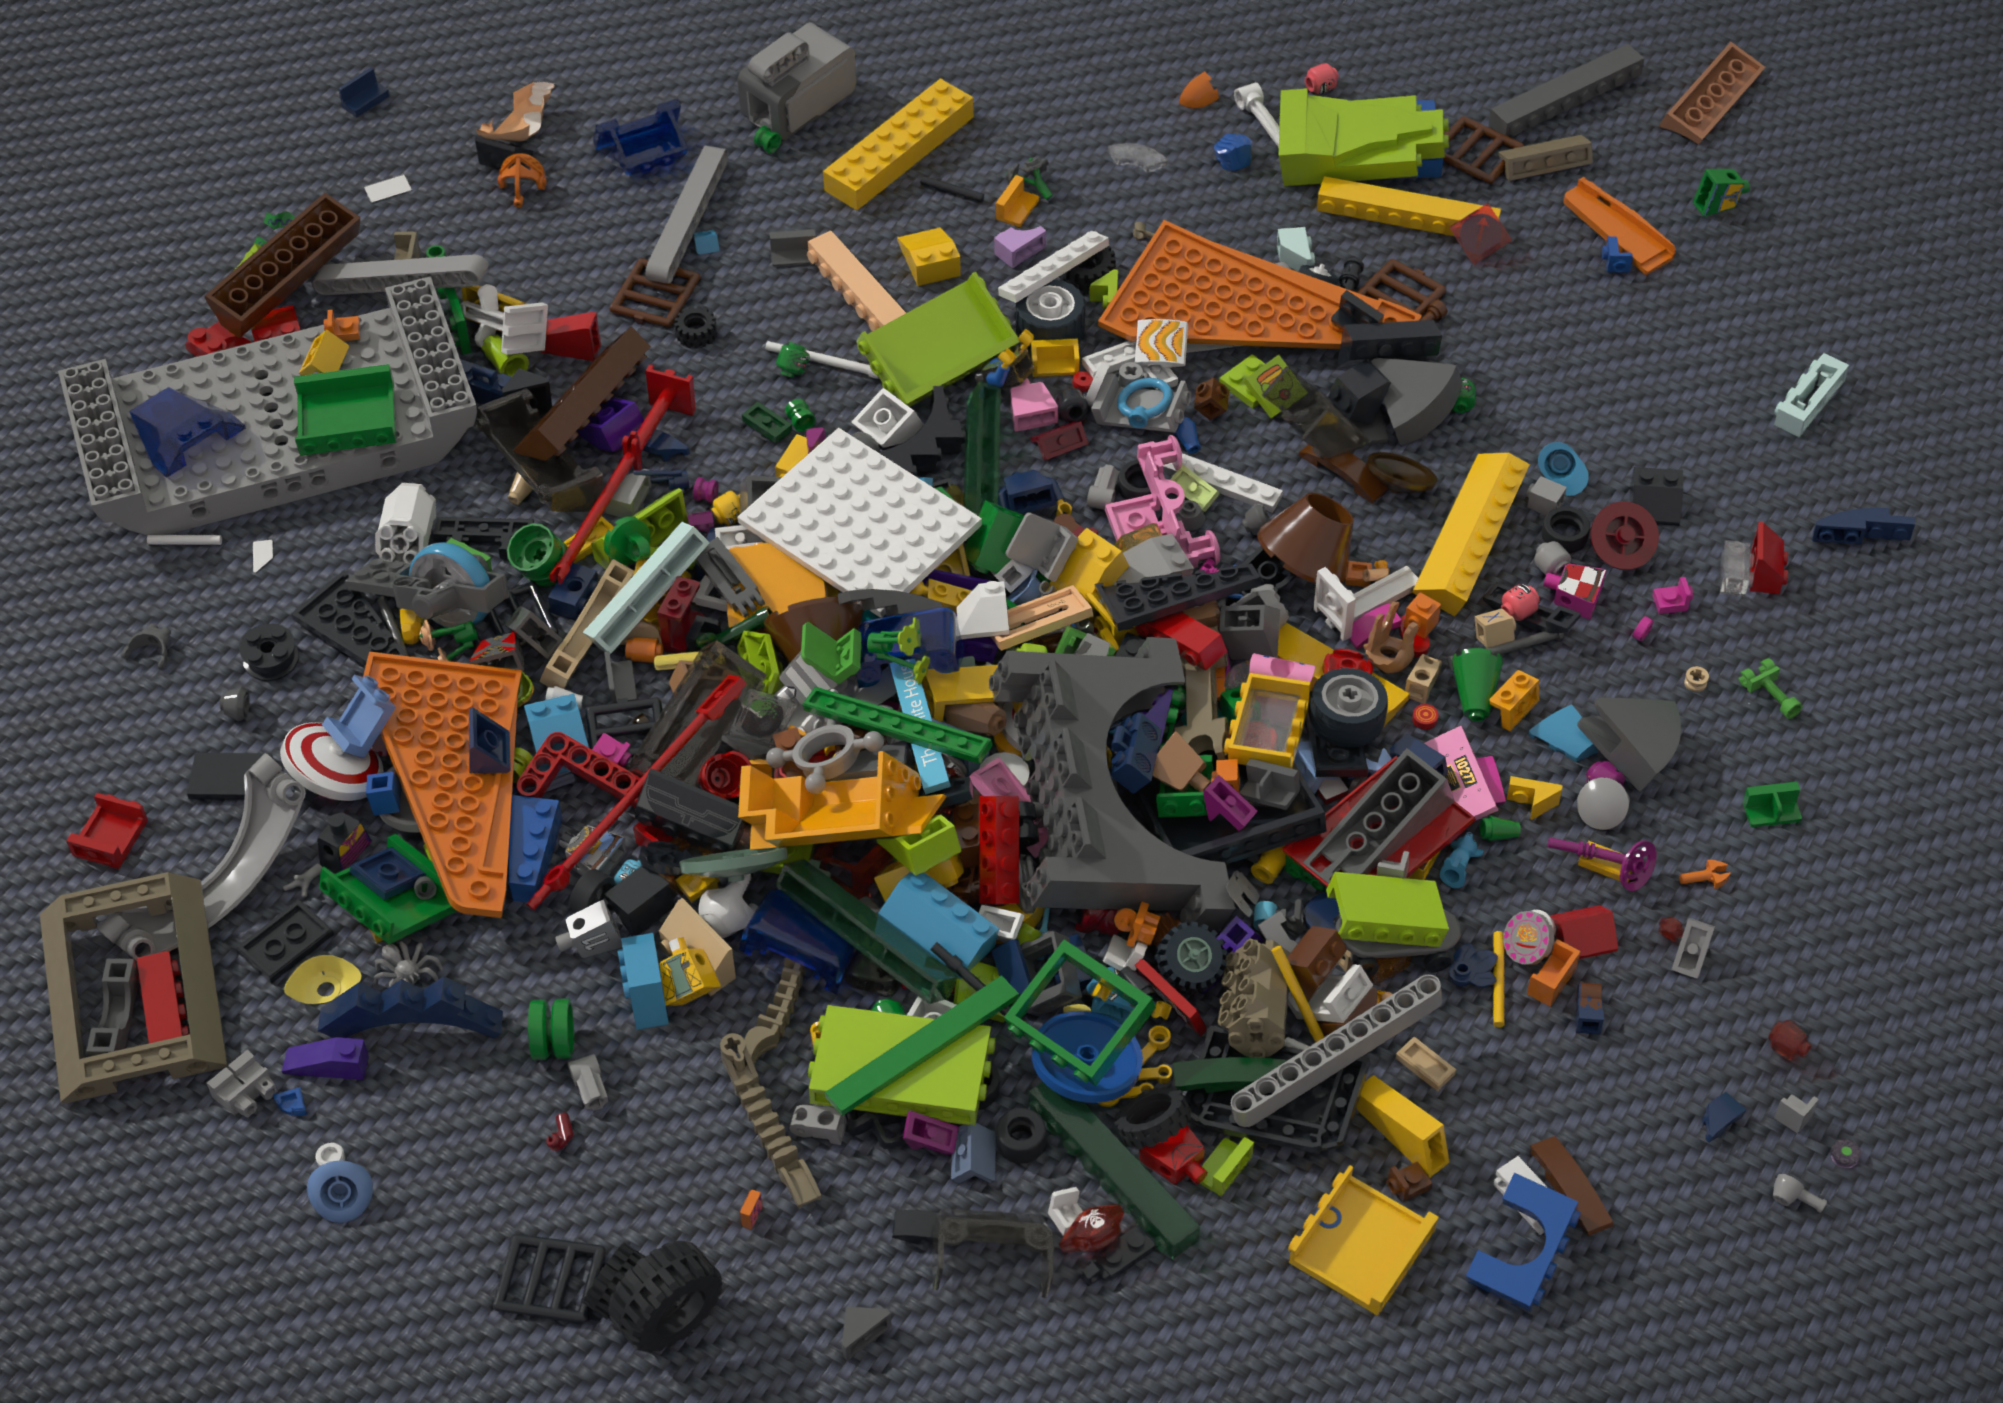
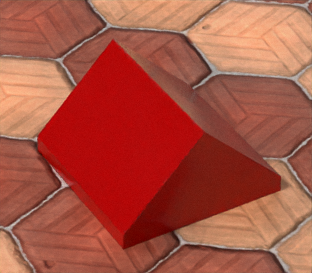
(1587, 930)

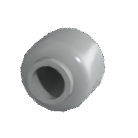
(1552, 558)

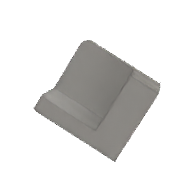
(1394, 869)
(1795, 1113)

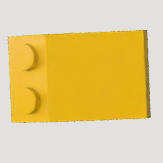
(930, 256)
(1091, 563)

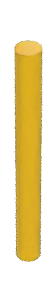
(1498, 987)
(1297, 993)

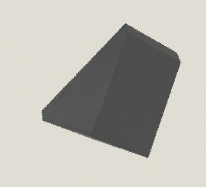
(862, 1328)

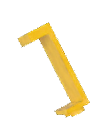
(959, 687)

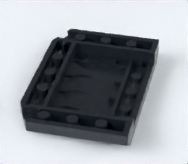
(1309, 1123)

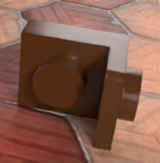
(1408, 1181)

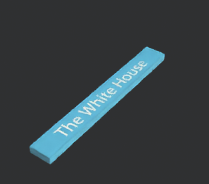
(914, 702)

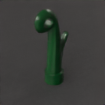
(734, 633)

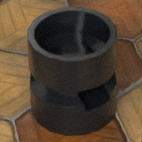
(1027, 829)

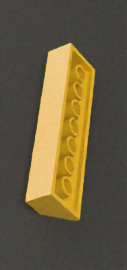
(1471, 529)

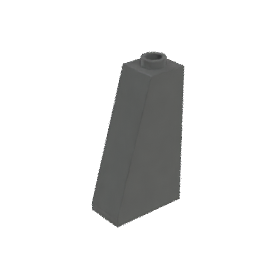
(867, 762)

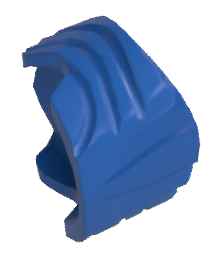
(1233, 151)

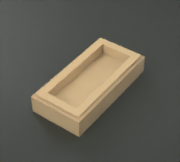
(1425, 1063)

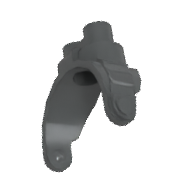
(149, 636)

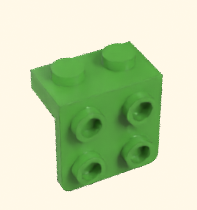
(831, 657)

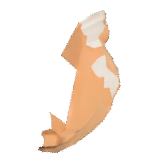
(525, 118)

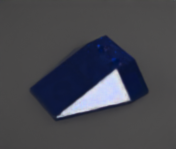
(175, 423)

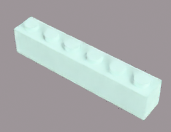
(646, 587)

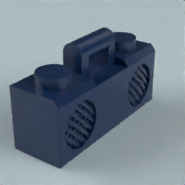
(484, 382)
(1136, 750)

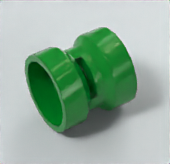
(800, 415)

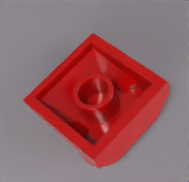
(212, 339)

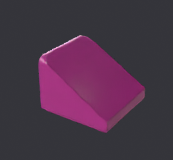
(814, 438)

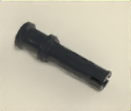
(1350, 277)

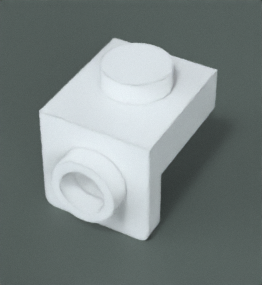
(1064, 1208)

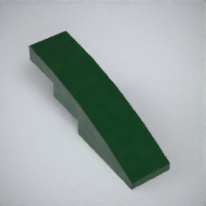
(1222, 1073)

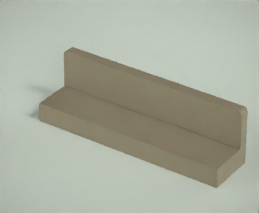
(1547, 157)

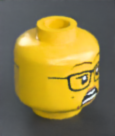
(727, 508)

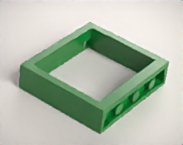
(1143, 1008)

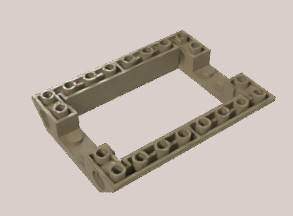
(182, 1056)

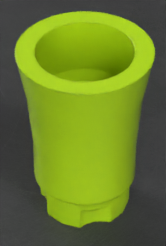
(503, 363)

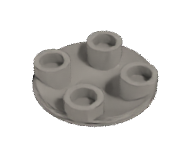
(1603, 803)

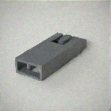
(725, 574)

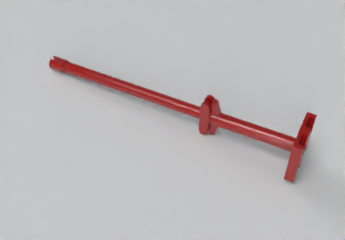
(665, 393)

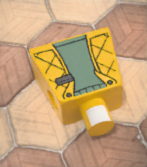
(686, 974)

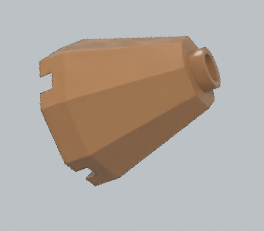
(977, 718)

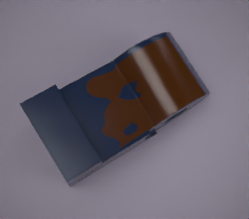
(1589, 1008)

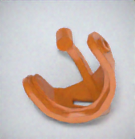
(518, 171)

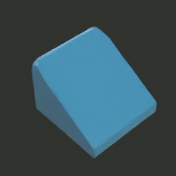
(706, 242)

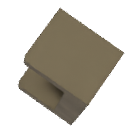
(406, 245)

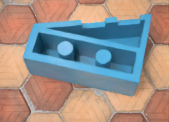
(643, 980)

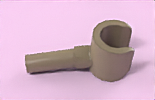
(1140, 231)

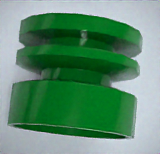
(535, 553)

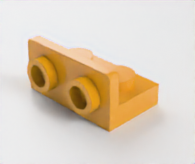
(1516, 698)

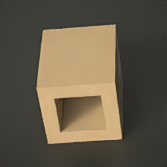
(1495, 628)

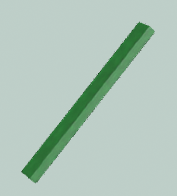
(897, 725)
(921, 1045)

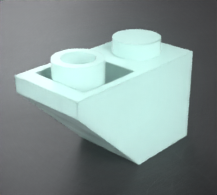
(1295, 247)

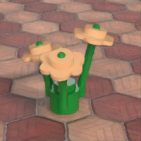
(463, 633)

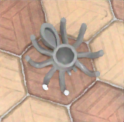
(407, 969)

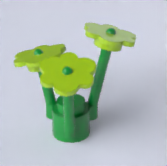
(908, 640)

